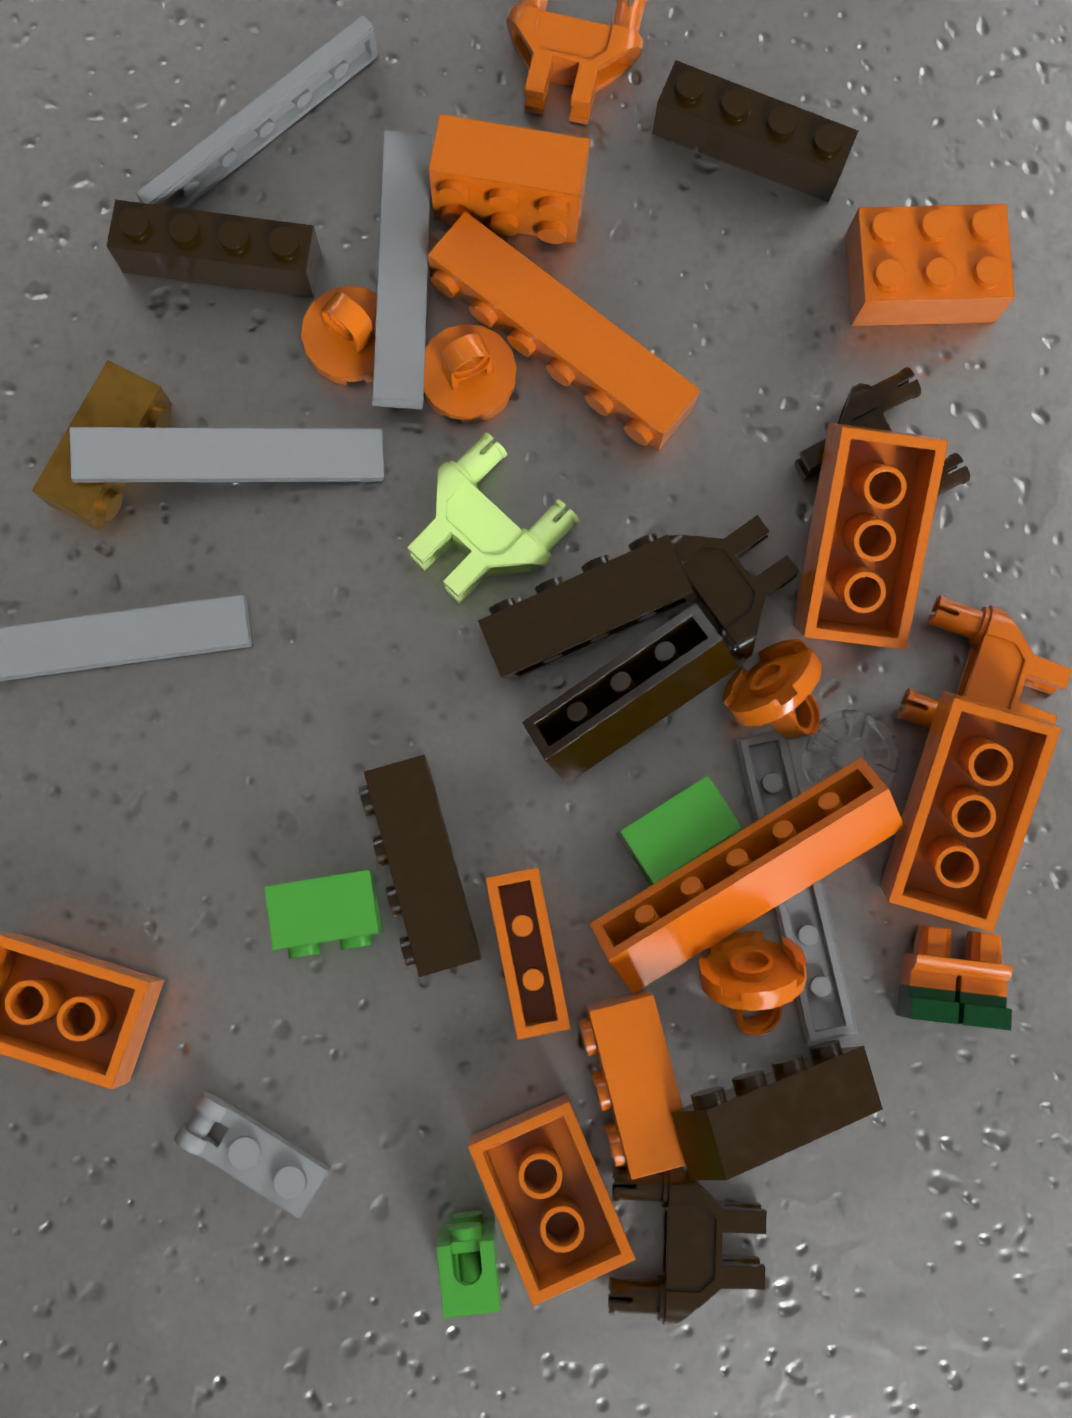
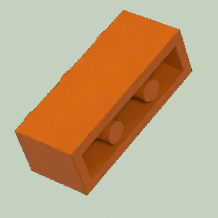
(527, 953)

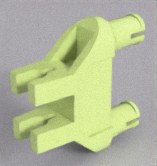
(481, 529)

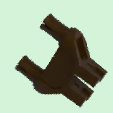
(866, 408)
(727, 587)
(691, 1247)

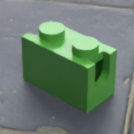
(679, 830)
(324, 911)
(469, 1265)

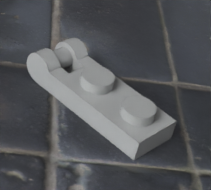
(253, 1154)

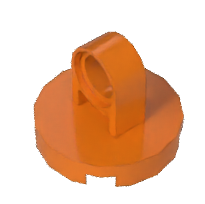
(341, 334)
(469, 373)
(777, 689)
(753, 976)

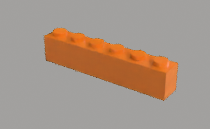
(561, 332)
(748, 875)

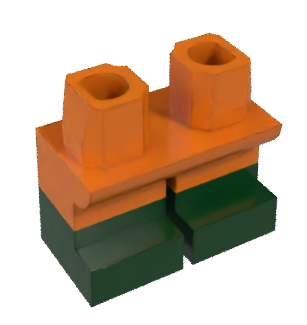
(955, 989)

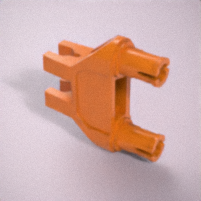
(573, 51)
(995, 666)

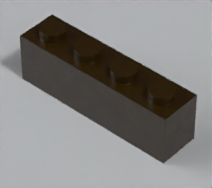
(753, 131)
(214, 248)
(586, 608)
(630, 694)
(421, 865)
(775, 1111)

